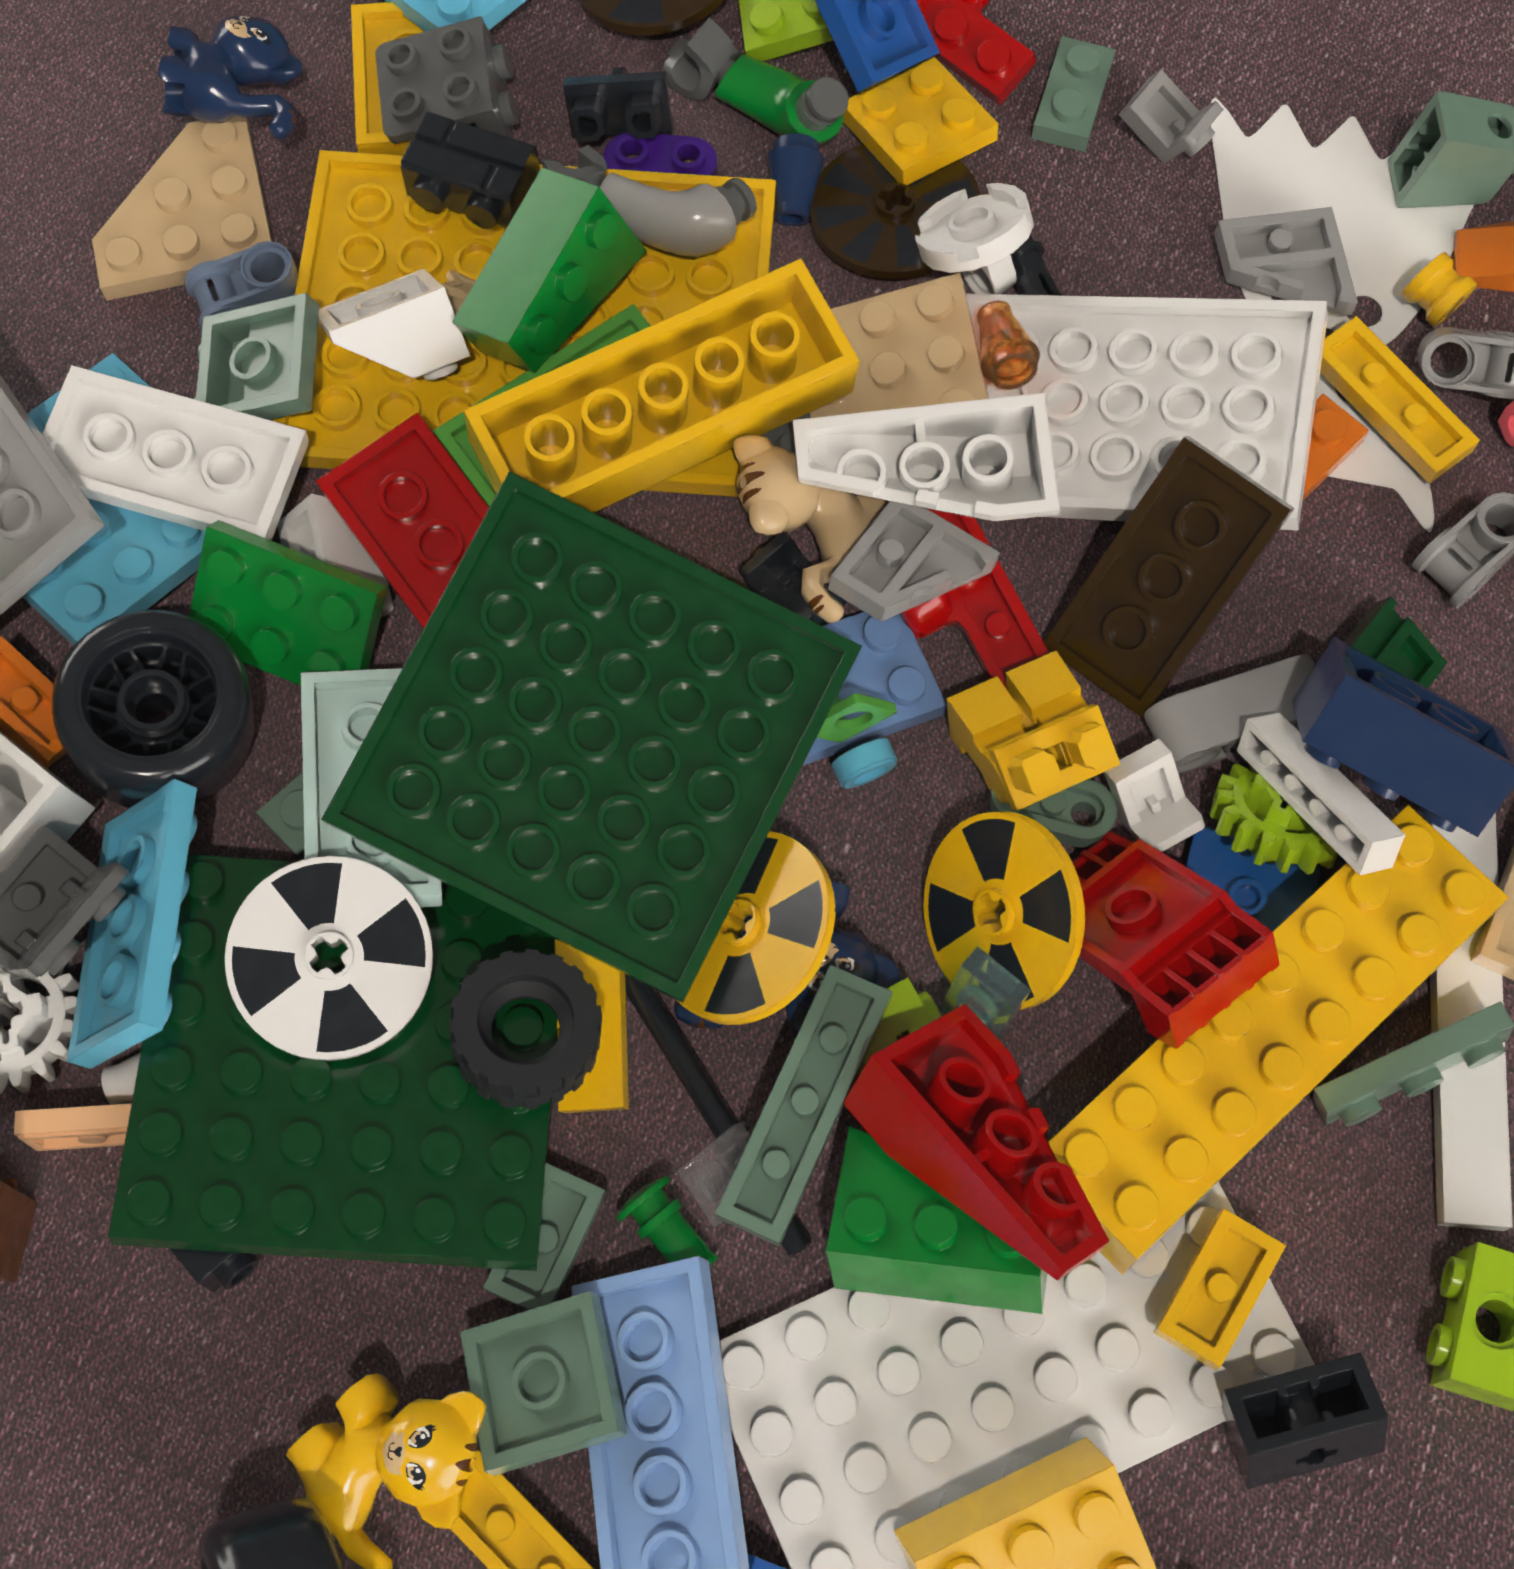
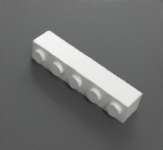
(1321, 795)

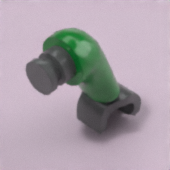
(754, 87)

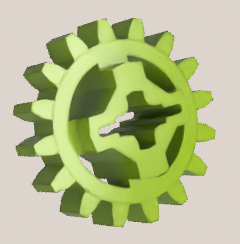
(1266, 823)

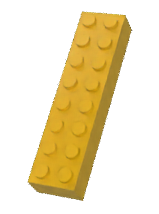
(1344, 967)

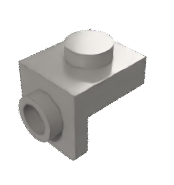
(1169, 119)

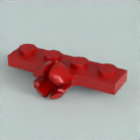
(976, 46)
(985, 612)

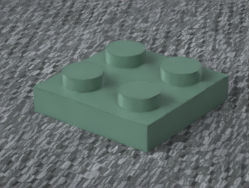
(543, 1383)

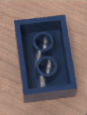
(1404, 739)

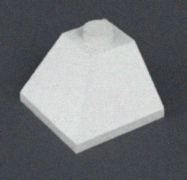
(399, 326)

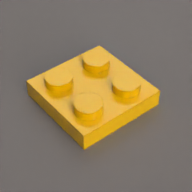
(919, 121)

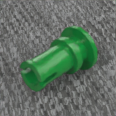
(664, 1223)

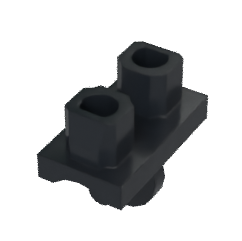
(618, 105)

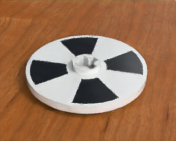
(322, 1011)

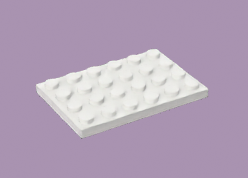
(1147, 371)

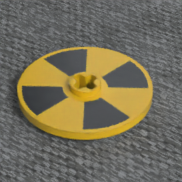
(1014, 863)
(783, 941)

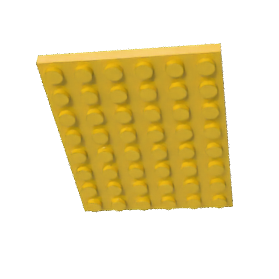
(371, 232)

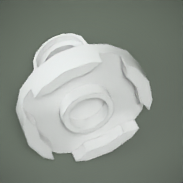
(977, 236)

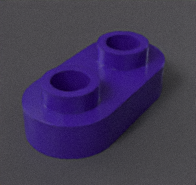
(661, 154)

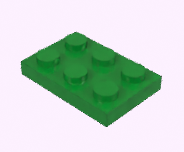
(284, 606)

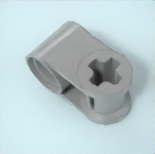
(1482, 363)
(1468, 552)

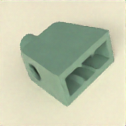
(1454, 153)

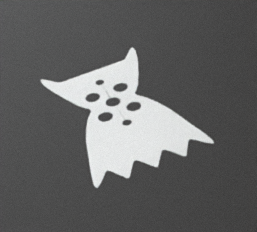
(1382, 246)

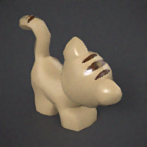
(780, 504)

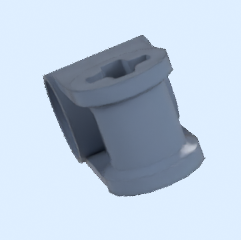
(242, 279)

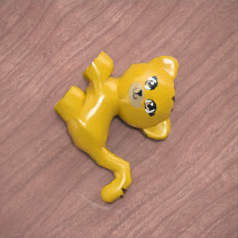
(418, 1455)

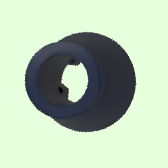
(796, 168)

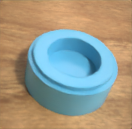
(864, 763)

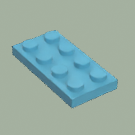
(134, 946)

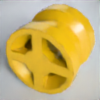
(1439, 289)

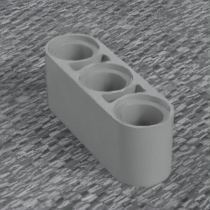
(1210, 719)

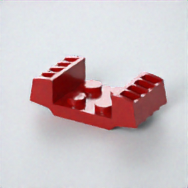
(1167, 936)

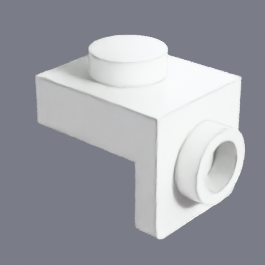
(1153, 798)

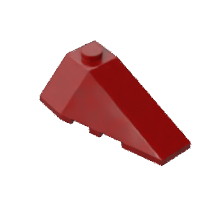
(959, 1123)

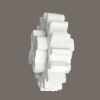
(38, 1033)

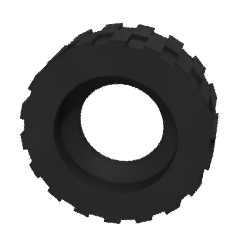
(520, 977)

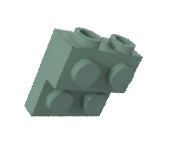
(260, 357)

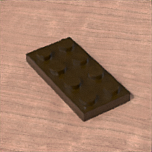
(1167, 575)

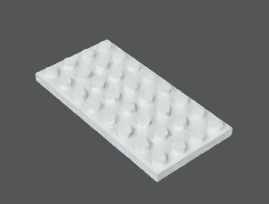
(898, 1405)

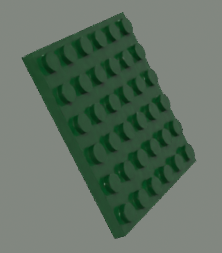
(593, 736)
(334, 1155)

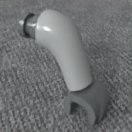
(674, 221)

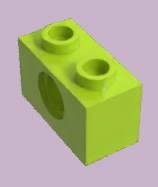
(1457, 1350)

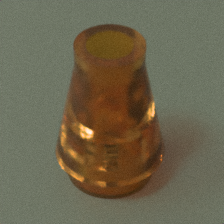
(1006, 350)

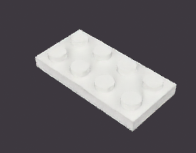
(173, 454)

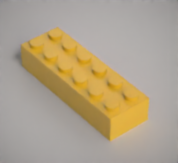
(669, 393)

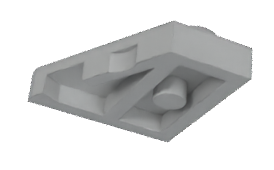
(1288, 257)
(908, 561)

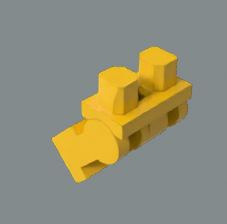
(1033, 733)

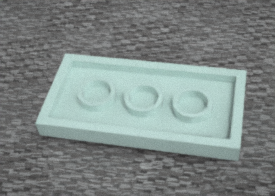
(335, 721)

